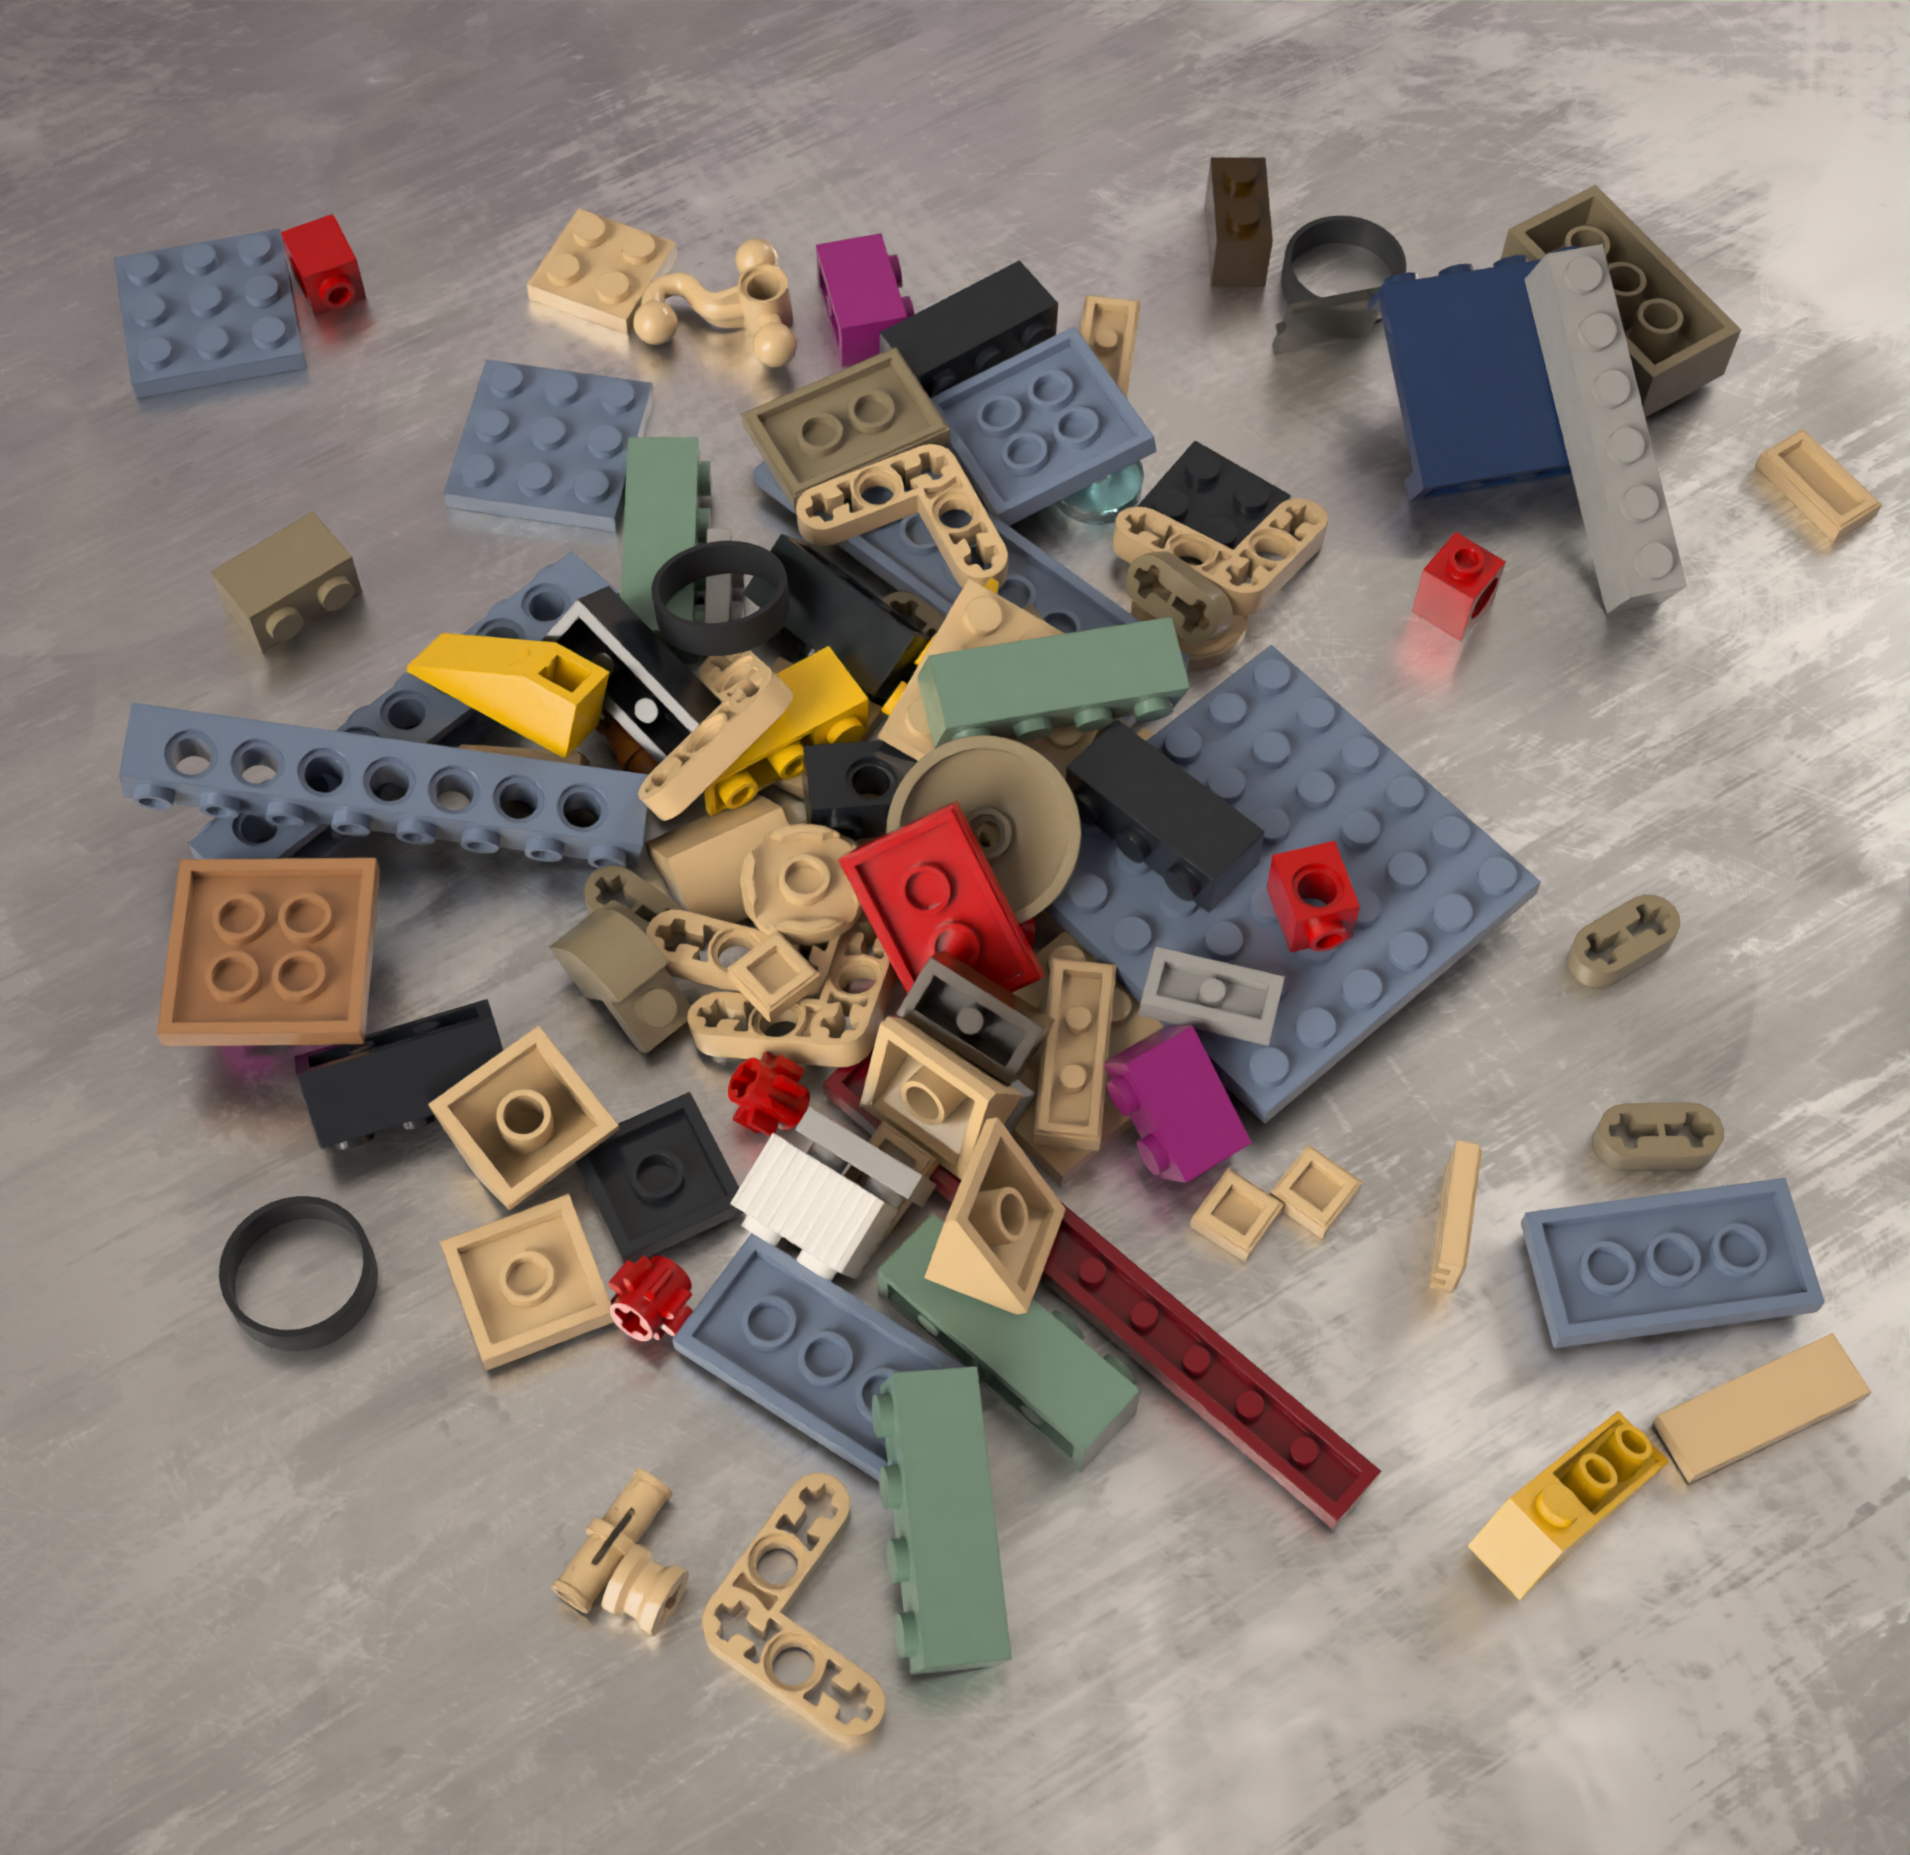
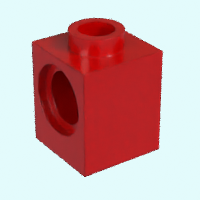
(323, 264)
(1458, 586)
(1315, 874)

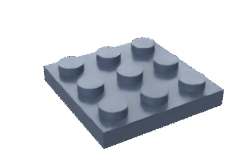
(209, 313)
(1041, 427)
(548, 445)

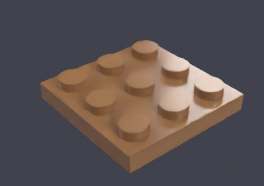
(270, 952)

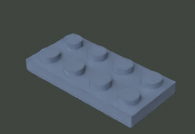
(1671, 1262)
(803, 1349)

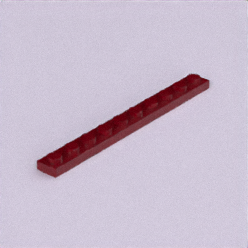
(1179, 1350)

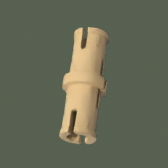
(584, 1581)

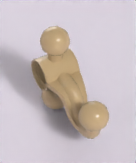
(757, 303)

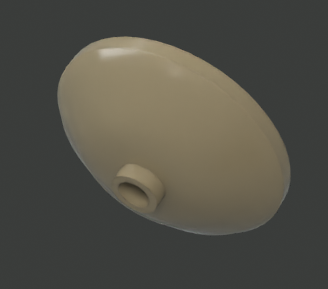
(1016, 791)

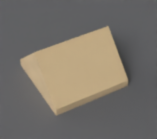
(707, 855)
(932, 1093)
(523, 1118)
(997, 1226)

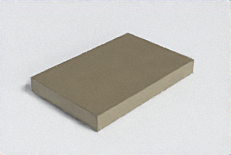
(844, 423)

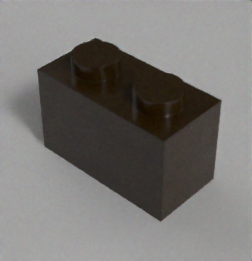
(1238, 222)
(975, 1017)

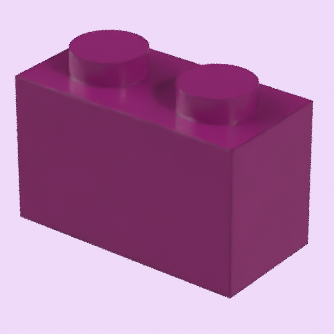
(860, 294)
(1175, 1104)

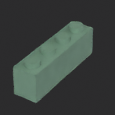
(661, 521)
(1054, 683)
(1024, 1360)
(942, 1521)

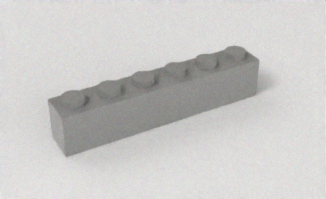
(1604, 429)

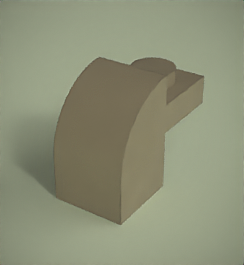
(626, 970)

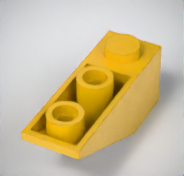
(520, 684)
(823, 710)
(1566, 1504)

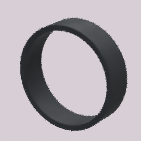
(1338, 230)
(729, 636)
(264, 1220)

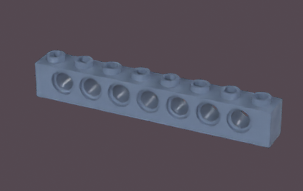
(409, 703)
(165, 736)

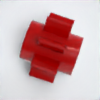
(768, 1094)
(650, 1298)

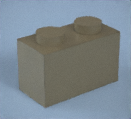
(287, 581)

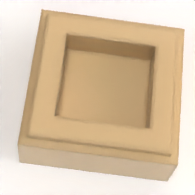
(773, 976)
(1316, 1191)
(1236, 1215)

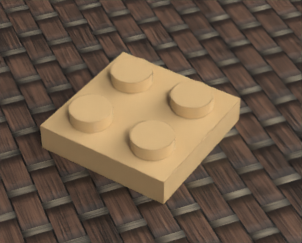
(601, 270)
(527, 1282)

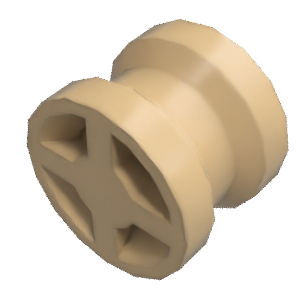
(645, 1589)

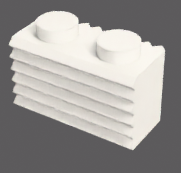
(813, 1208)

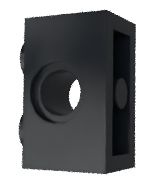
(841, 772)

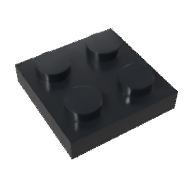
(1213, 497)
(659, 1179)

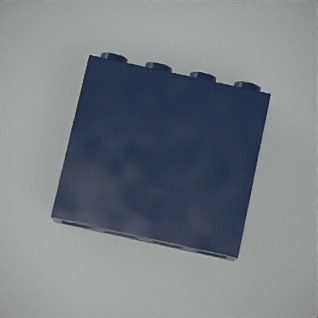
(1471, 379)

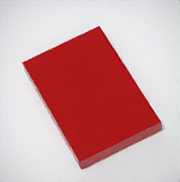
(935, 893)

